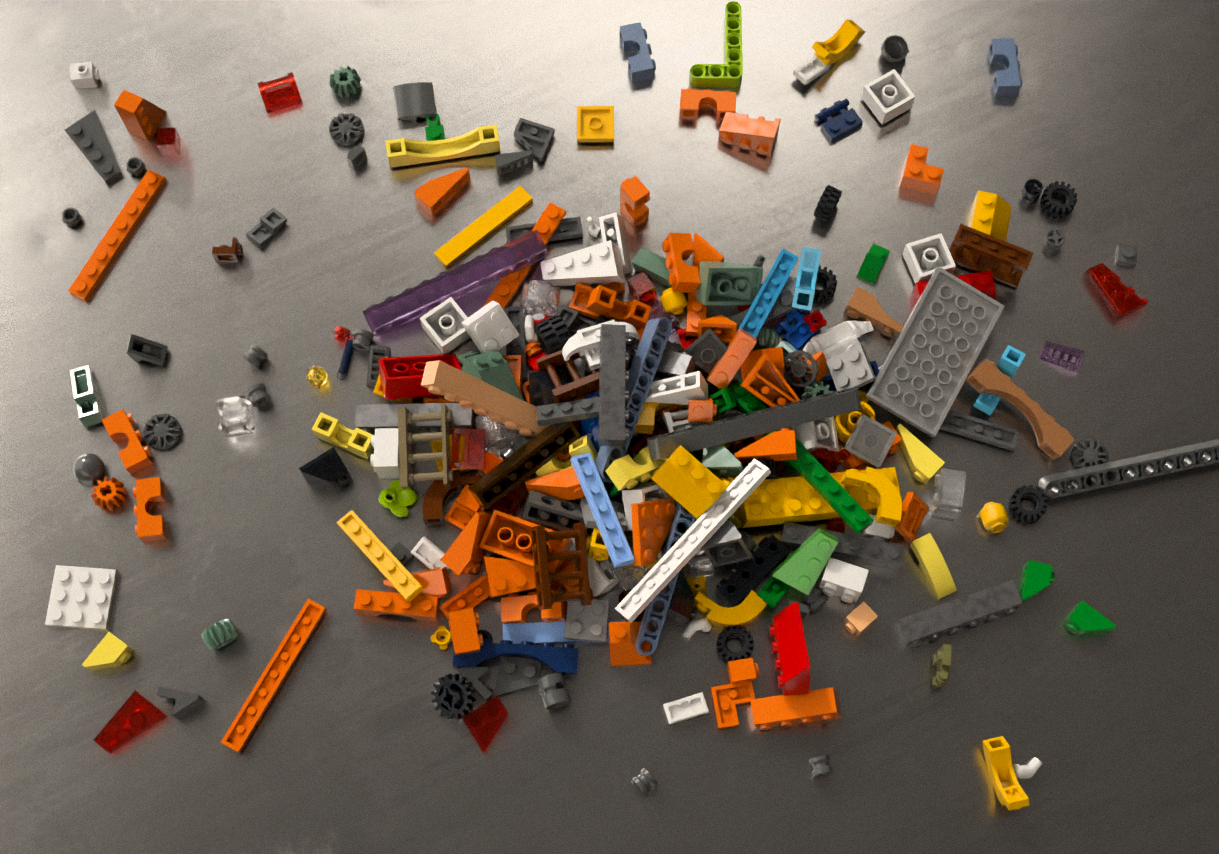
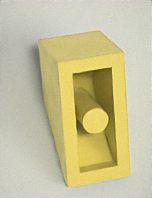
(108, 654)

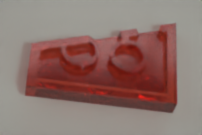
(1113, 292)
(129, 721)

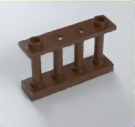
(986, 253)
(575, 389)
(544, 577)

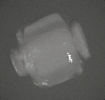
(701, 564)

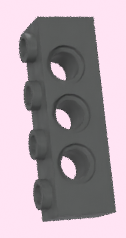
(553, 512)

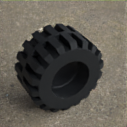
(552, 334)

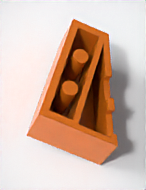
(508, 576)

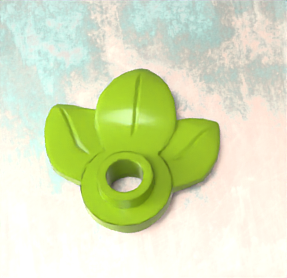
(400, 499)

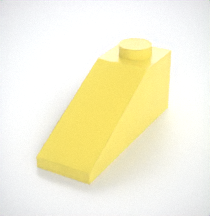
(920, 459)

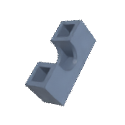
(634, 38)
(1005, 52)

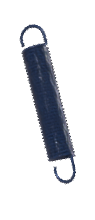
(346, 357)

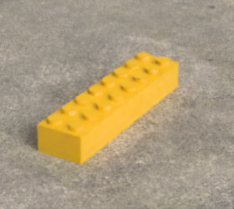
(797, 501)

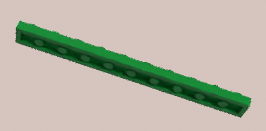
(812, 470)

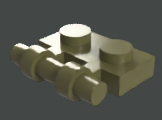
(941, 662)

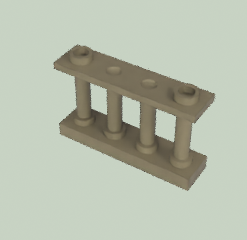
(406, 438)

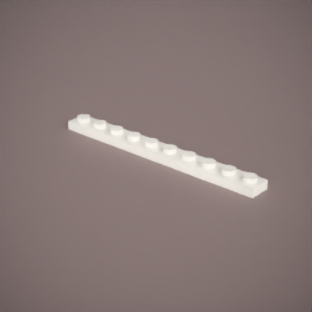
(692, 540)

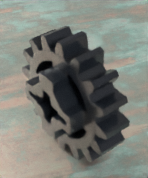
(460, 689)

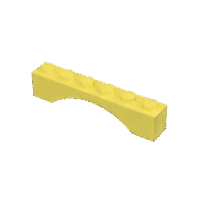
(476, 142)

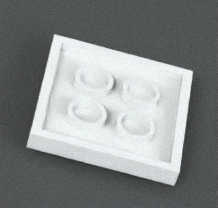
(81, 597)

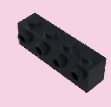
(752, 571)

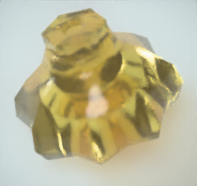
(316, 376)

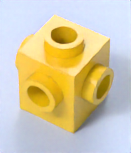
(596, 546)

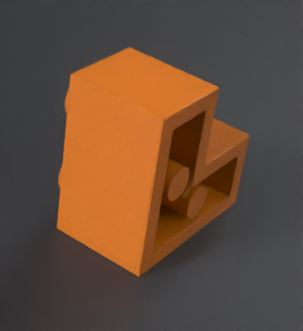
(919, 175)
(463, 631)

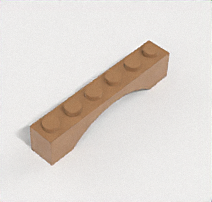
(866, 308)
(1049, 434)

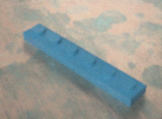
(769, 292)

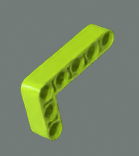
(735, 52)

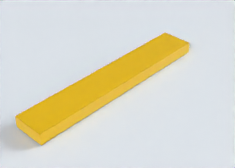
(483, 226)
(380, 556)

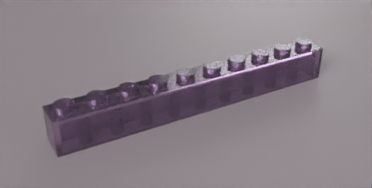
(456, 282)

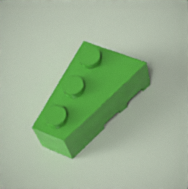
(807, 562)

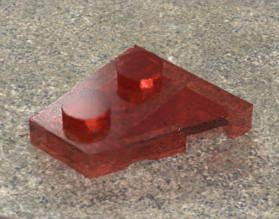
(486, 721)

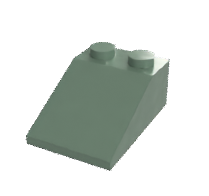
(728, 283)
(493, 370)

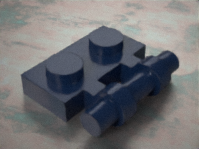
(840, 125)

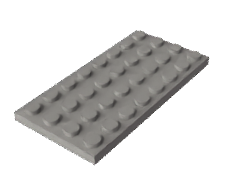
(935, 352)

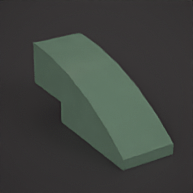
(652, 265)
(86, 396)

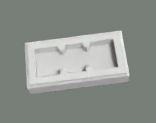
(810, 70)
(428, 554)
(685, 708)

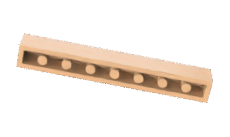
(481, 397)

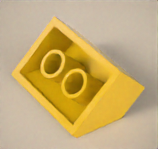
(990, 215)
(689, 482)

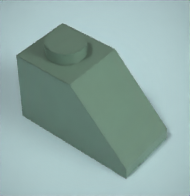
(721, 461)

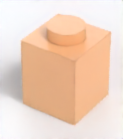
(860, 619)

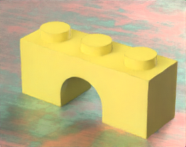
(335, 433)
(580, 446)
(627, 473)

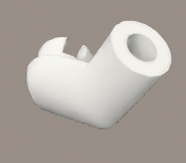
(530, 336)
(696, 625)
(1027, 771)

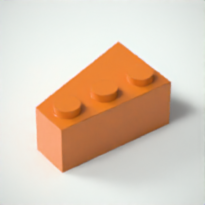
(138, 114)
(749, 132)
(768, 383)

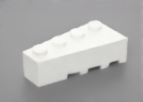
(589, 265)

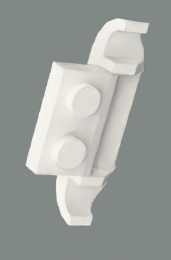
(838, 338)
(587, 343)

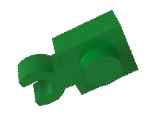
(435, 130)

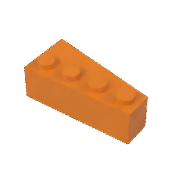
(790, 709)

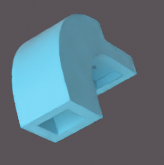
(806, 278)
(1007, 365)

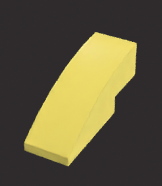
(933, 566)

